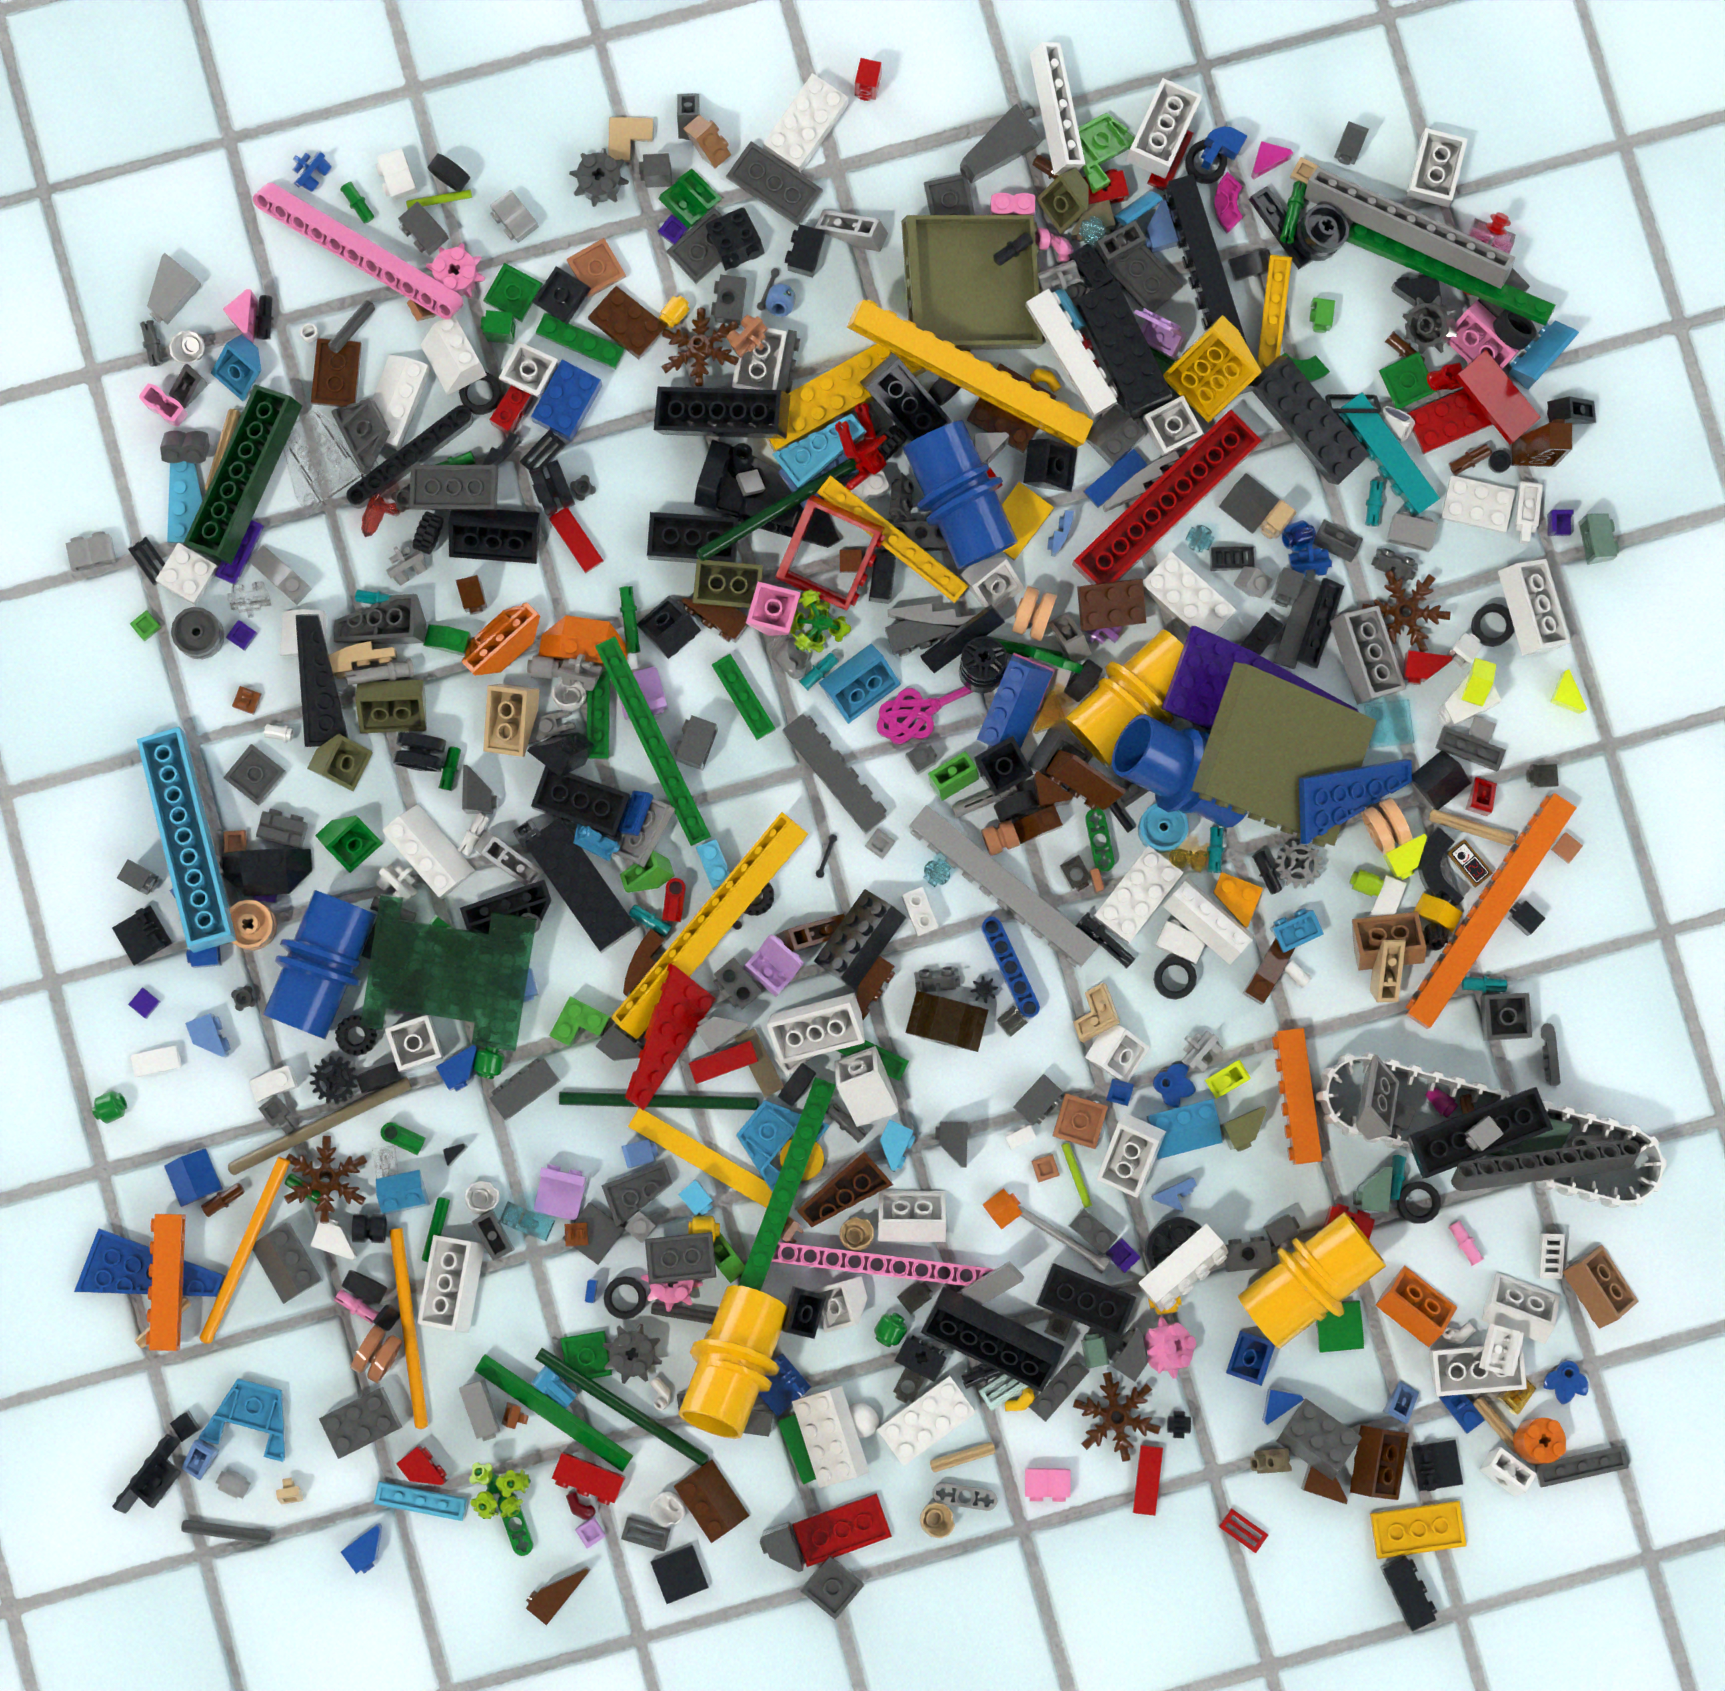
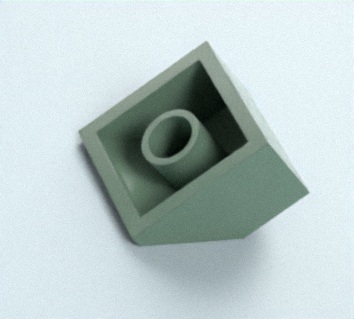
(1598, 538)
(1375, 1192)

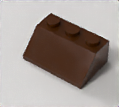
(1083, 781)
(1379, 1462)
(711, 1501)

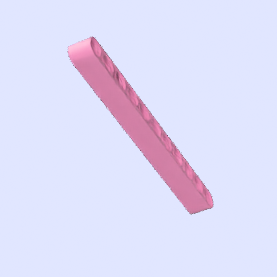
(358, 250)
(888, 1261)

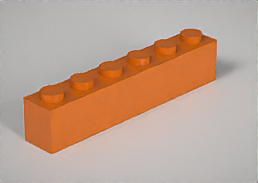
(1298, 1096)
(166, 1282)

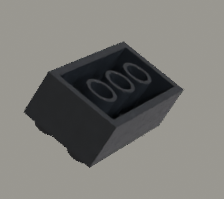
(904, 398)
(680, 535)
(581, 801)
(859, 939)
(1085, 1300)

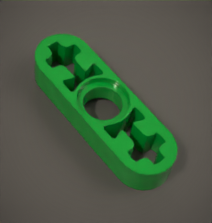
(1097, 857)
(526, 1537)

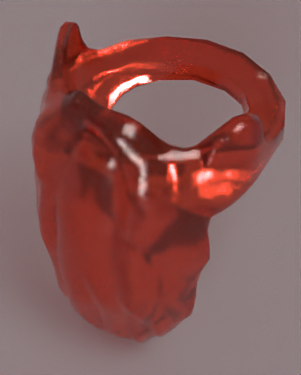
(374, 514)

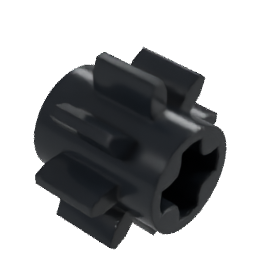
(1435, 936)
(985, 995)
(1178, 1424)

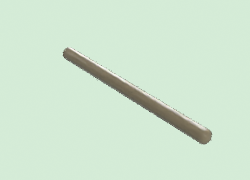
(319, 1126)

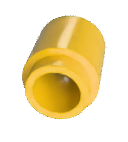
(674, 311)

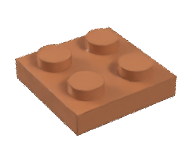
(596, 267)
(1080, 1121)

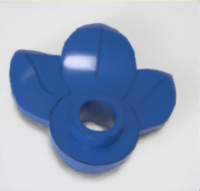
(1177, 1085)
(1566, 1385)

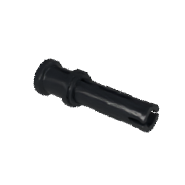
(1097, 933)

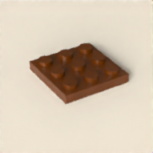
(996, 420)

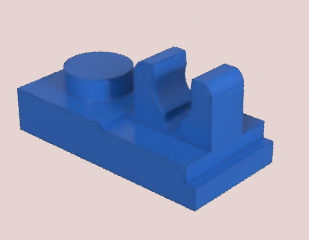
(1462, 1411)

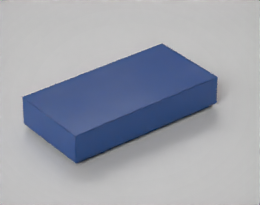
(635, 813)

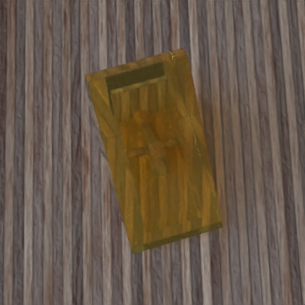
(1051, 714)
(1516, 1399)

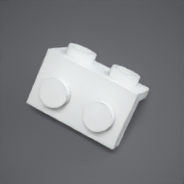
(1501, 1350)

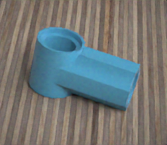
(551, 1384)

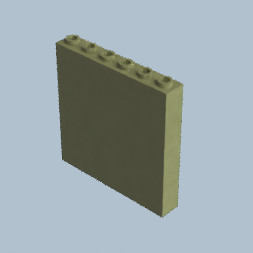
(960, 288)

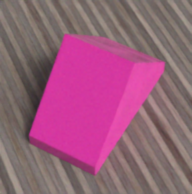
(1269, 157)

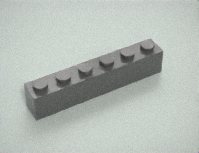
(834, 774)

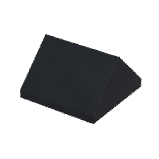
(1003, 766)
(1440, 779)

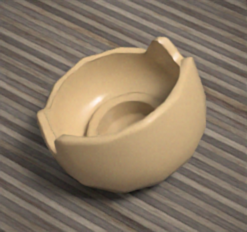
(856, 1234)
(937, 1520)

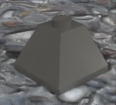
(476, 794)
(953, 1140)

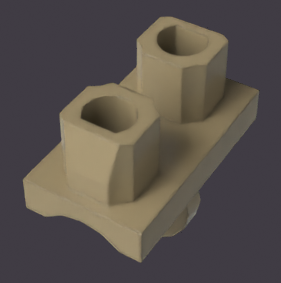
(1271, 1461)

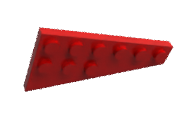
(668, 1032)

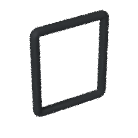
(1351, 396)

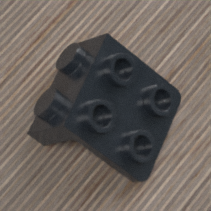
(735, 238)

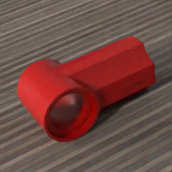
(673, 902)

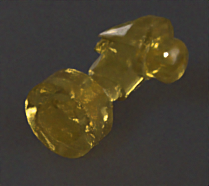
(1180, 858)

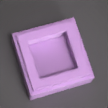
(590, 1532)

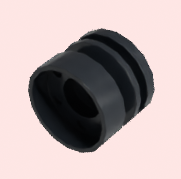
(982, 676)

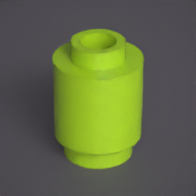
(1366, 883)

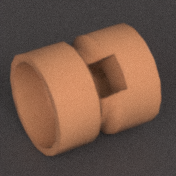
(1000, 837)

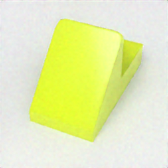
(1227, 1079)

